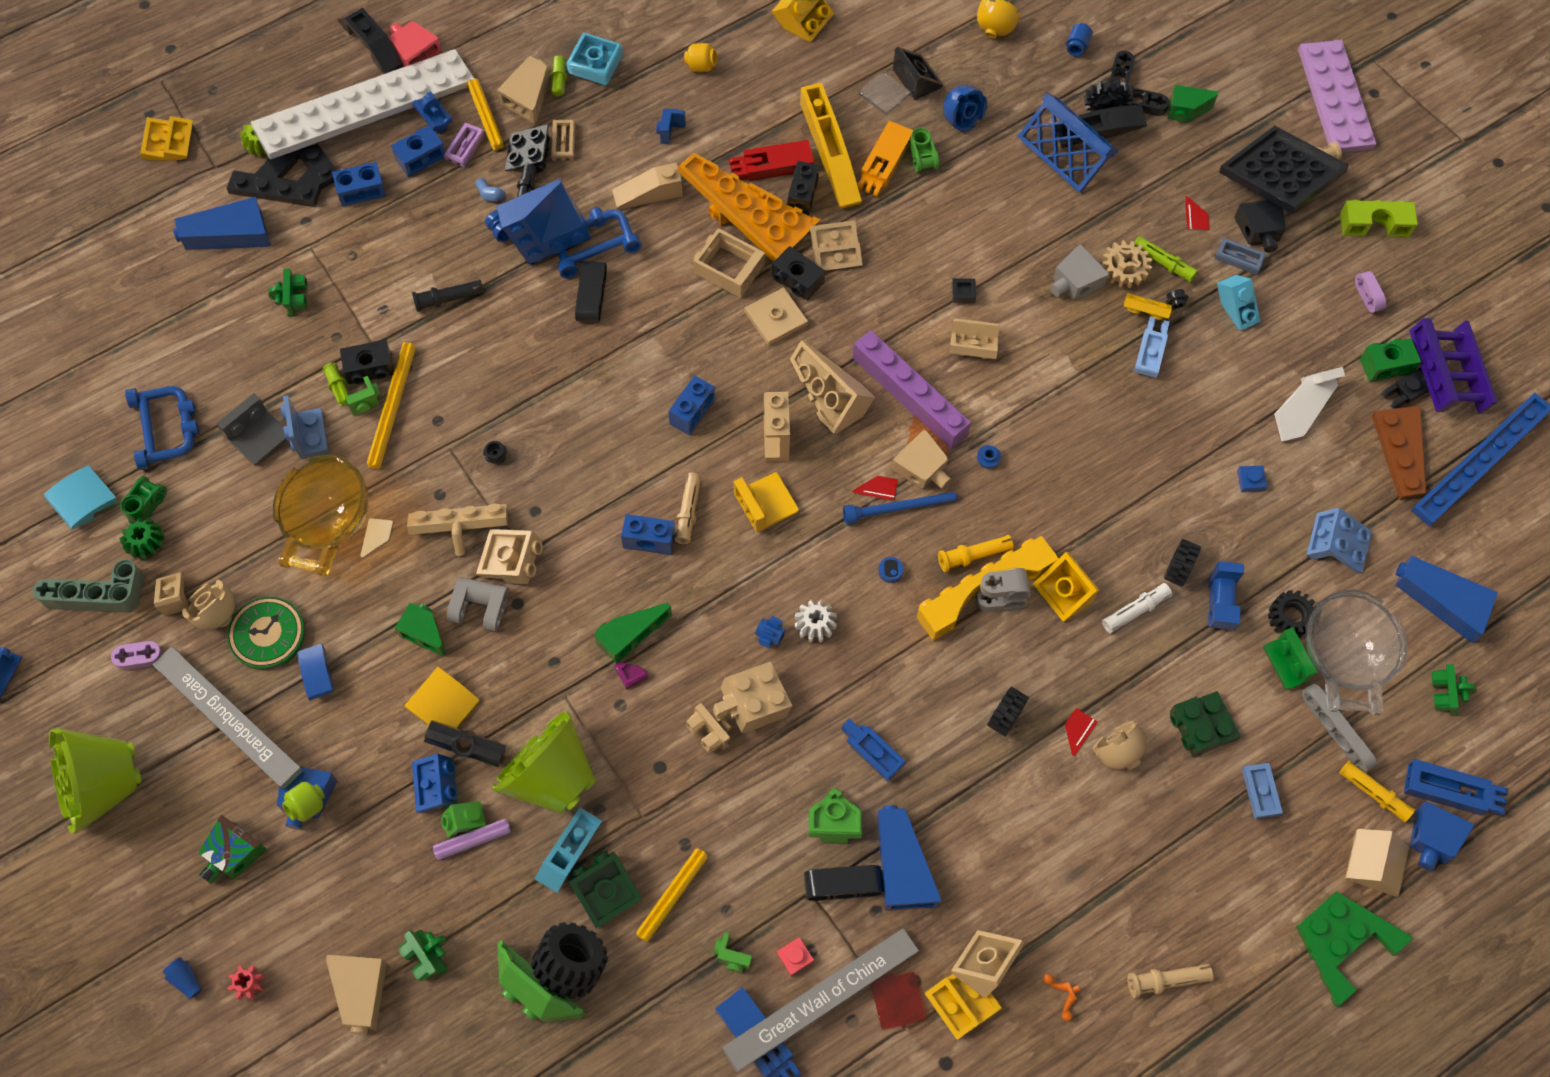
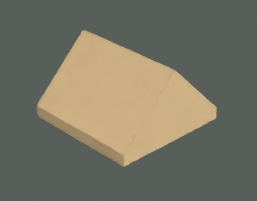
(1377, 860)
(986, 961)

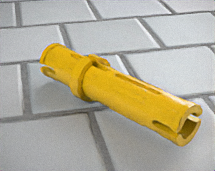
(1382, 795)

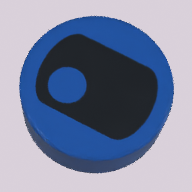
(890, 570)

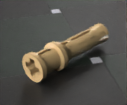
(1158, 981)

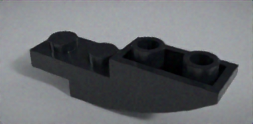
(1109, 122)

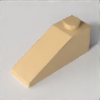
(649, 187)

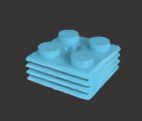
(595, 58)

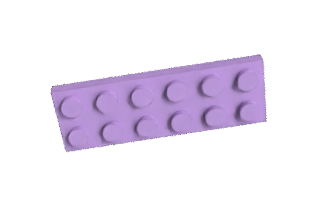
(1337, 95)

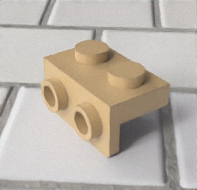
(974, 338)

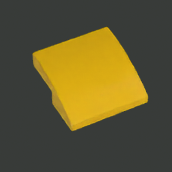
(166, 139)
(442, 700)
(961, 1005)

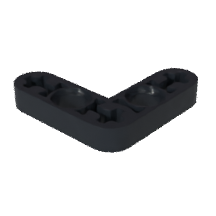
(1145, 95)

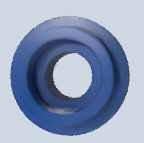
(986, 462)

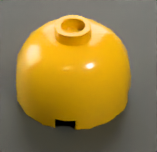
(997, 18)

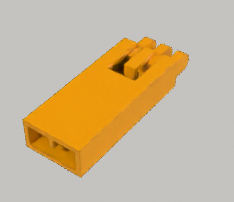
(889, 147)

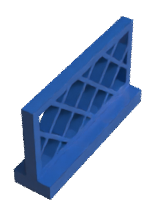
(1080, 128)

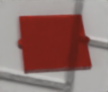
(897, 1000)

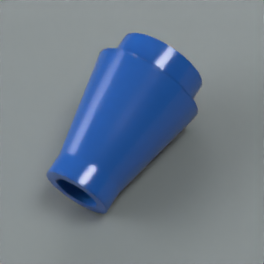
(182, 978)

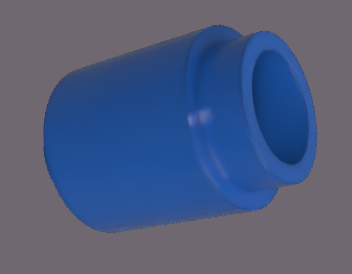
(1079, 39)

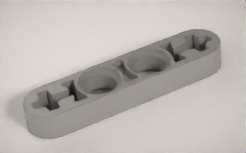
(1339, 729)

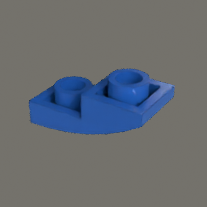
(315, 672)

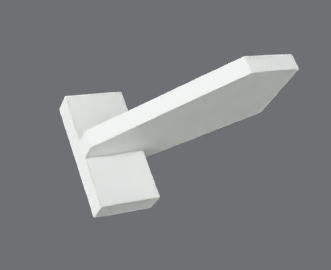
(1306, 403)

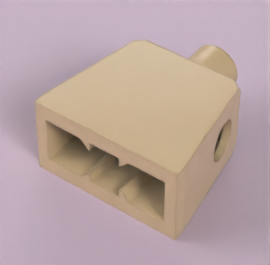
(922, 462)

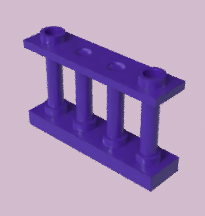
(1436, 371)

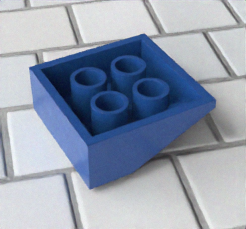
(543, 221)

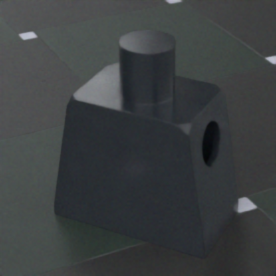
(1261, 223)

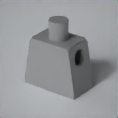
(1078, 275)

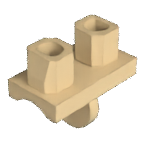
(715, 728)

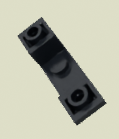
(373, 38)

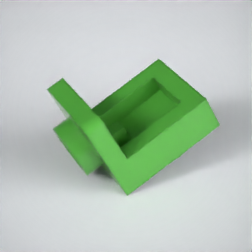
(364, 400)
(462, 818)
(734, 960)

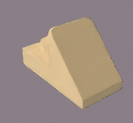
(170, 594)

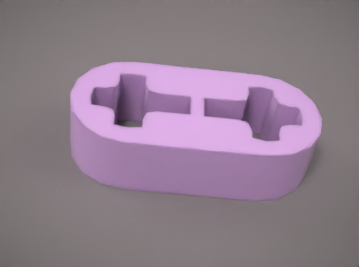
(1370, 291)
(137, 655)

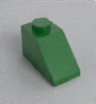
(1190, 103)
(420, 628)

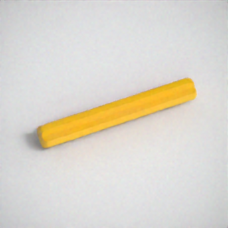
(485, 114)
(671, 895)

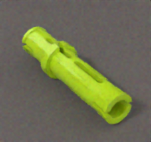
(1167, 260)

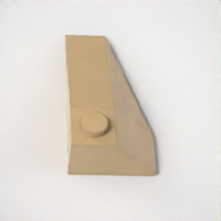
(835, 393)

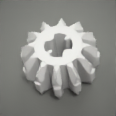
(824, 624)

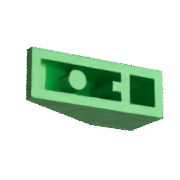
(628, 631)

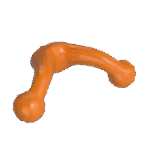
(1066, 1015)

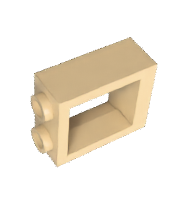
(738, 286)

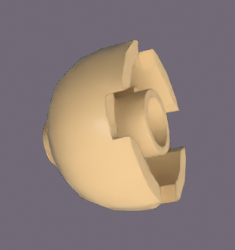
(210, 606)
(1122, 748)

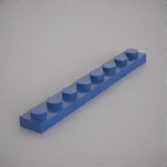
(1481, 459)

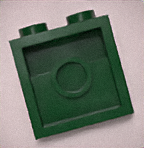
(1204, 723)
(604, 888)

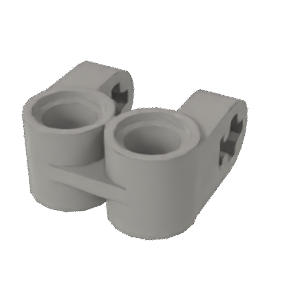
(1008, 594)

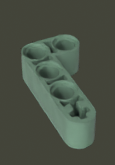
(57, 592)

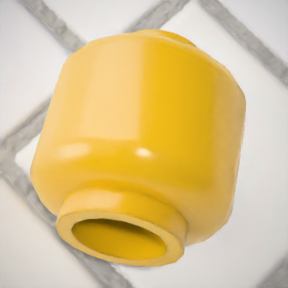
(700, 57)

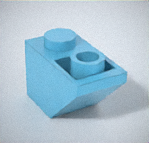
(1239, 301)

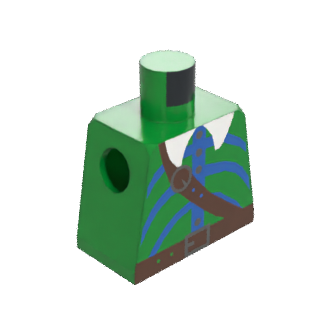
(228, 850)

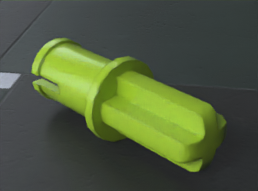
(558, 75)
(336, 383)

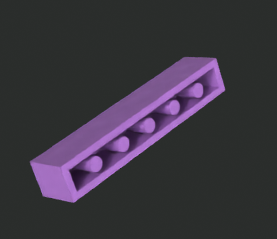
(911, 389)

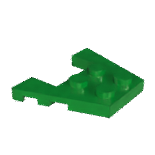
(1337, 931)

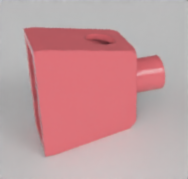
(414, 43)

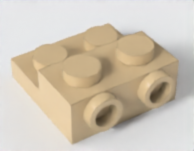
(510, 556)

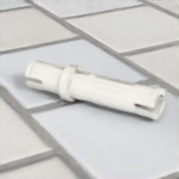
(1144, 603)

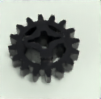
(1108, 95)

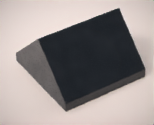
(915, 73)

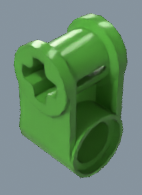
(924, 153)

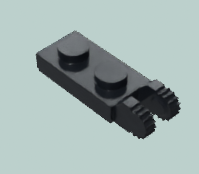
(1408, 388)

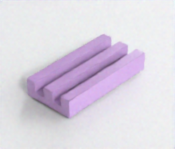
(468, 146)

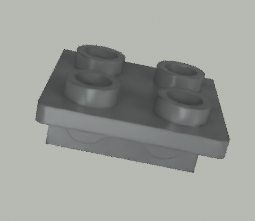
(252, 430)

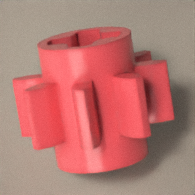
(253, 984)

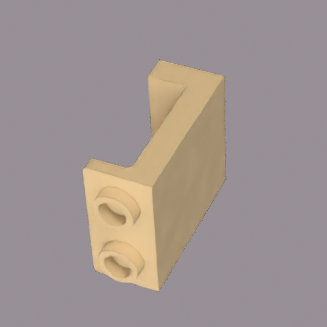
(776, 426)

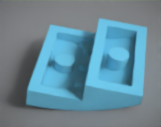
(80, 497)

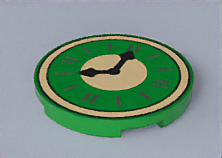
(266, 633)

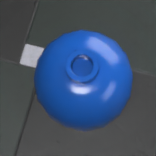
(964, 107)

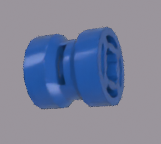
(494, 224)

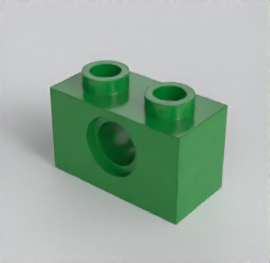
(1402, 359)

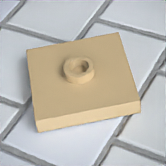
(775, 316)

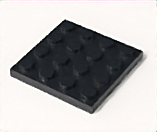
(1283, 169)

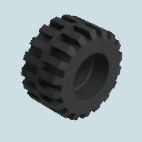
(569, 960)

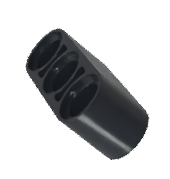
(591, 291)
(843, 882)

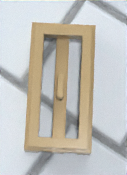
(563, 154)

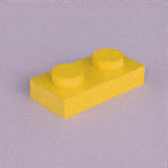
(1155, 308)

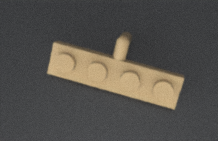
(457, 520)

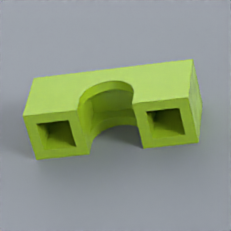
(1397, 217)

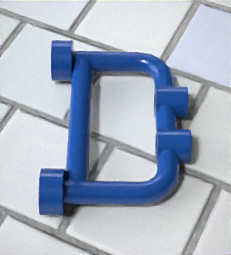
(630, 241)
(189, 428)

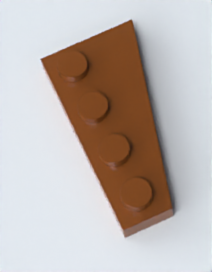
(1403, 448)

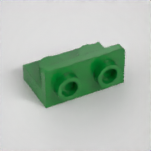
(1290, 659)

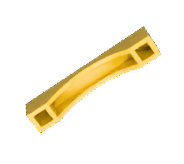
(941, 614)

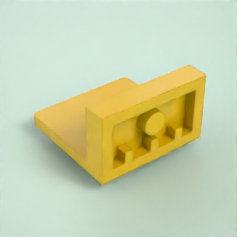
(765, 501)

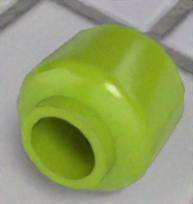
(303, 801)

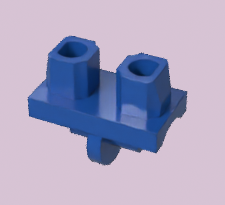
(433, 112)

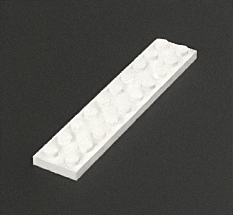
(360, 104)

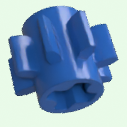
(770, 631)

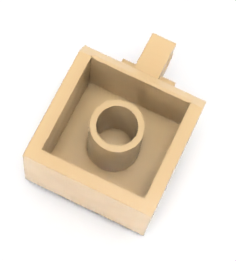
(753, 698)

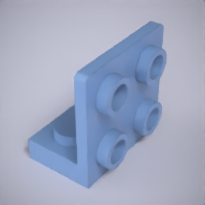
(305, 430)
(1340, 536)

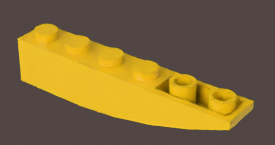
(830, 144)

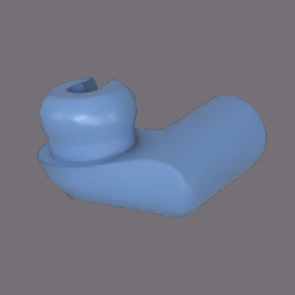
(488, 193)

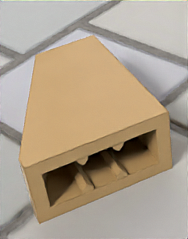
(526, 89)
(358, 990)

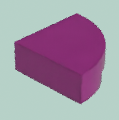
(630, 674)

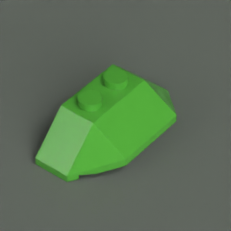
(520, 984)

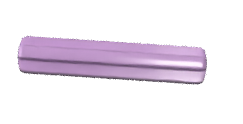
(471, 839)

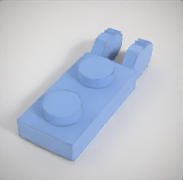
(1151, 349)

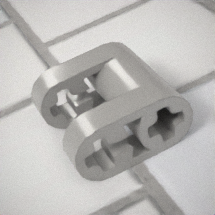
(482, 593)

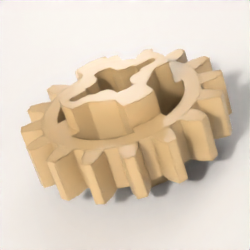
(1124, 263)

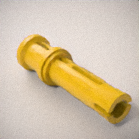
(964, 555)

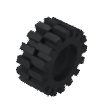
(1182, 562)
(1290, 600)
(1008, 711)

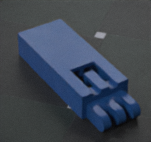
(1442, 787)
(742, 1014)

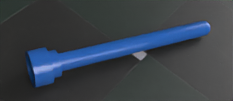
(854, 513)

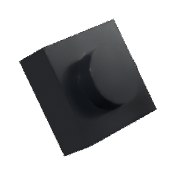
(963, 290)

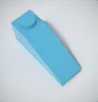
(567, 850)

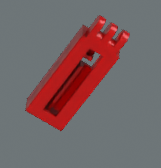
(781, 160)

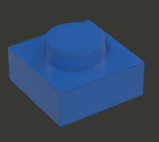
(1252, 478)

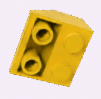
(803, 17)

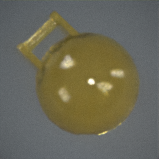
(319, 510)

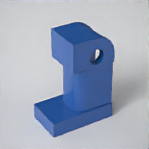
(1222, 598)

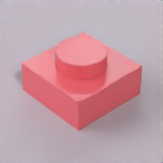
(795, 956)

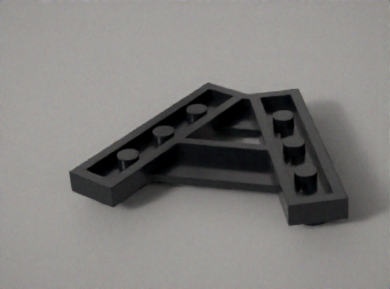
(270, 184)

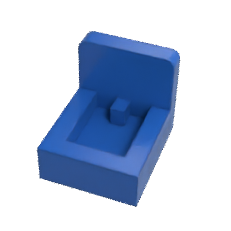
(670, 119)

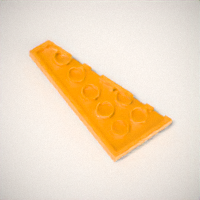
(751, 209)

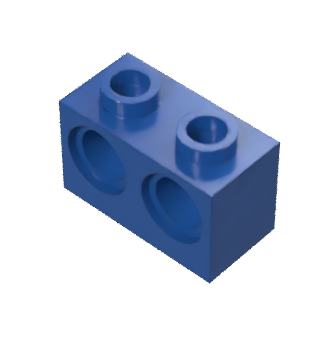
(359, 184)
(692, 405)

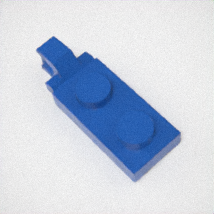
(873, 750)

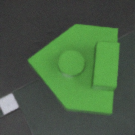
(835, 819)

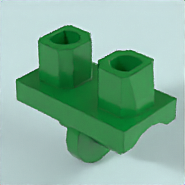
(285, 292)
(1447, 679)
(428, 951)

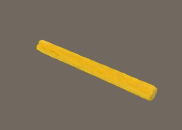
(391, 406)

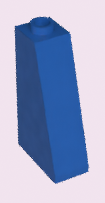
(222, 227)
(1448, 596)
(903, 865)

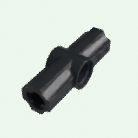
(448, 738)

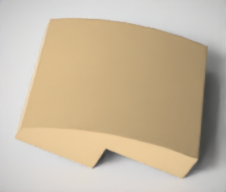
(836, 245)

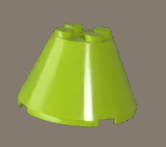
(549, 768)
(90, 775)

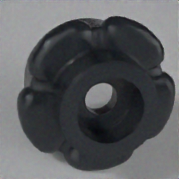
(1177, 298)
(494, 446)

